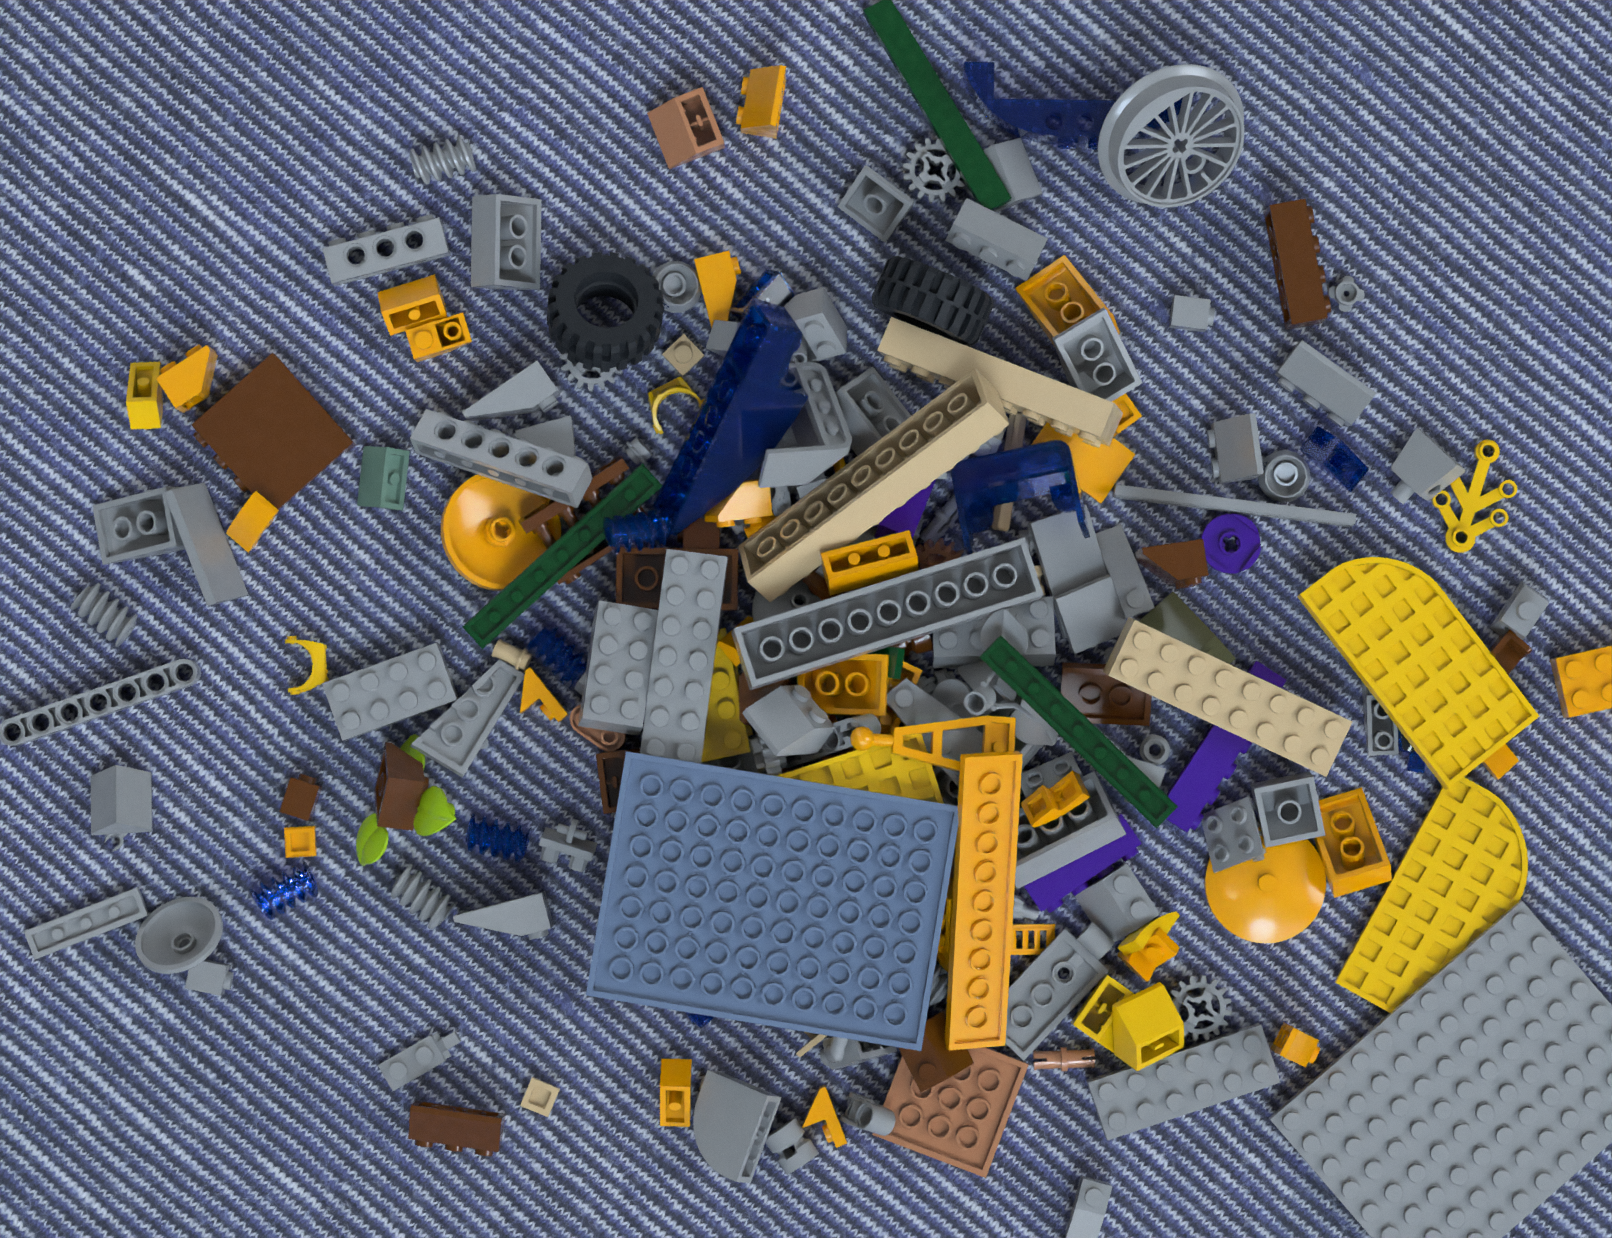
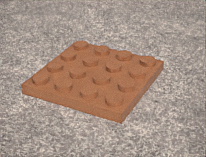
(959, 1117)

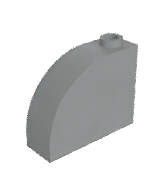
(732, 1124)

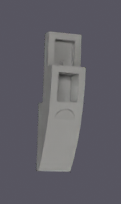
(1379, 728)

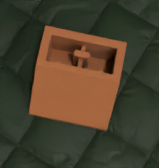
(686, 128)

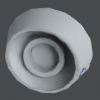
(679, 286)
(1291, 470)

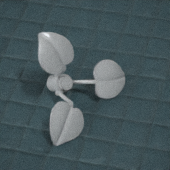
(967, 704)

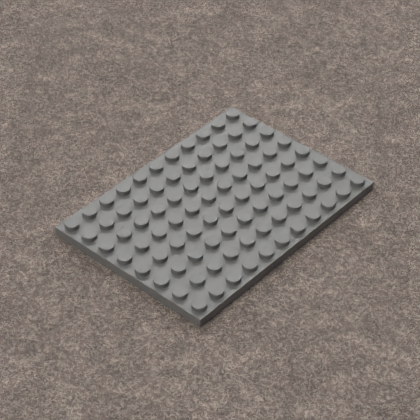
(1466, 1093)

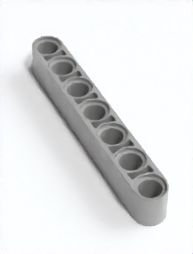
(85, 706)

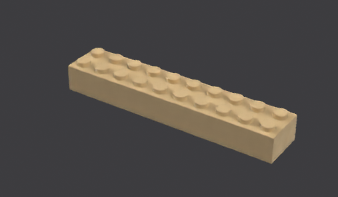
(873, 484)

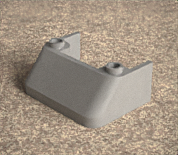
(818, 430)

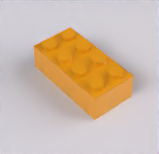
(1584, 681)

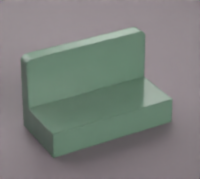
(383, 477)

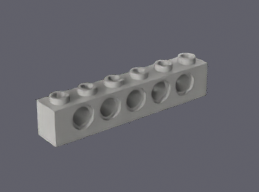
(484, 460)

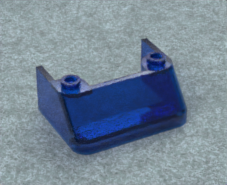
(1015, 477)

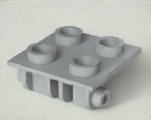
(1233, 835)

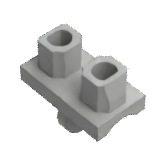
(568, 841)

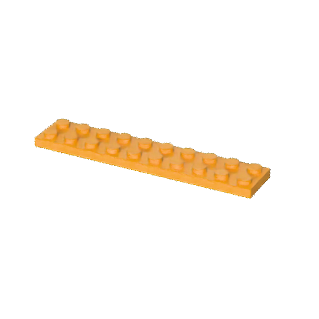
(983, 899)

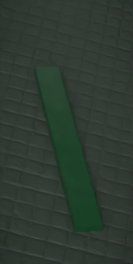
(936, 105)
(560, 557)
(1078, 731)

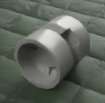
(791, 1134)

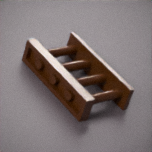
(537, 519)

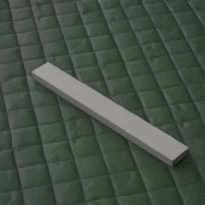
(1234, 505)

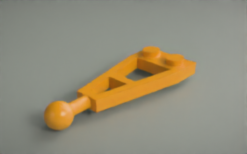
(996, 737)

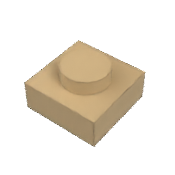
(683, 355)
(540, 1097)

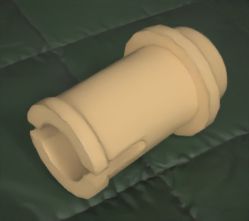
(512, 655)

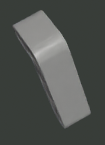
(838, 740)

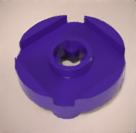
(1247, 540)

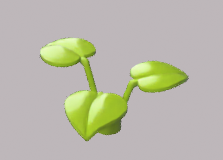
(432, 816)

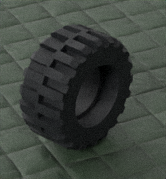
(611, 278)
(932, 300)

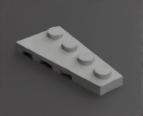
(917, 707)
(466, 725)

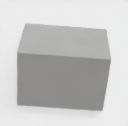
(1014, 170)
(876, 203)
(121, 801)

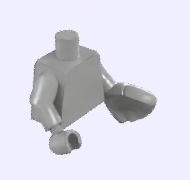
(847, 1052)

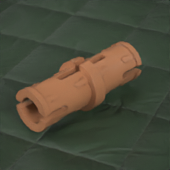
(1064, 1059)

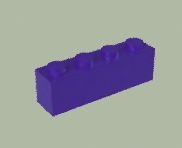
(1049, 889)

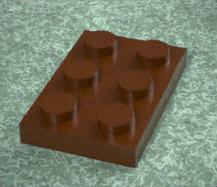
(1104, 697)

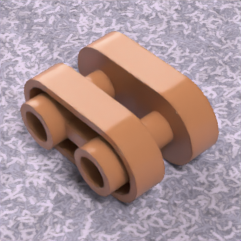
(605, 740)

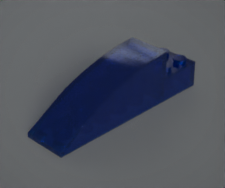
(740, 418)

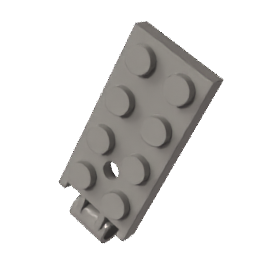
(1041, 998)

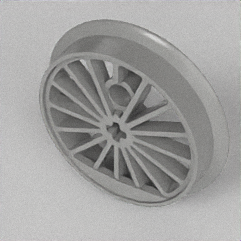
(1174, 139)

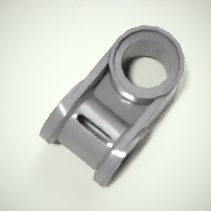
(868, 1115)

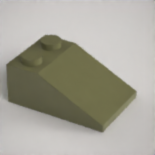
(1179, 621)

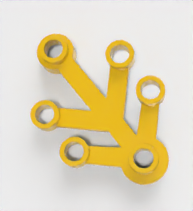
(1472, 502)

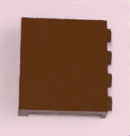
(271, 433)

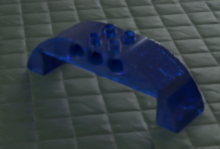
(1028, 116)

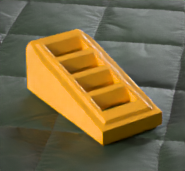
(1050, 935)

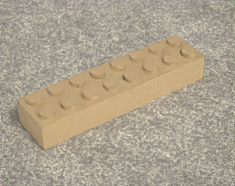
(1019, 389)
(1227, 696)

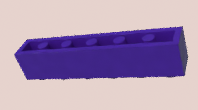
(1209, 764)

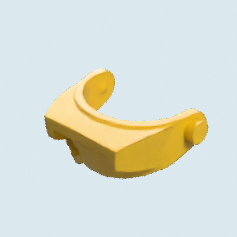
(657, 395)
(319, 666)

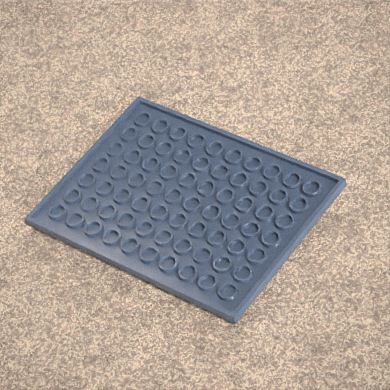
(773, 901)

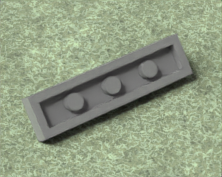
(86, 923)

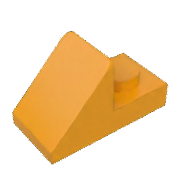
(536, 690)
(1155, 952)
(821, 1110)

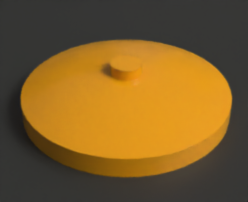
(484, 532)
(1271, 896)

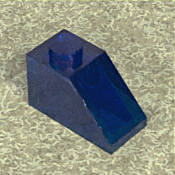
(1334, 458)

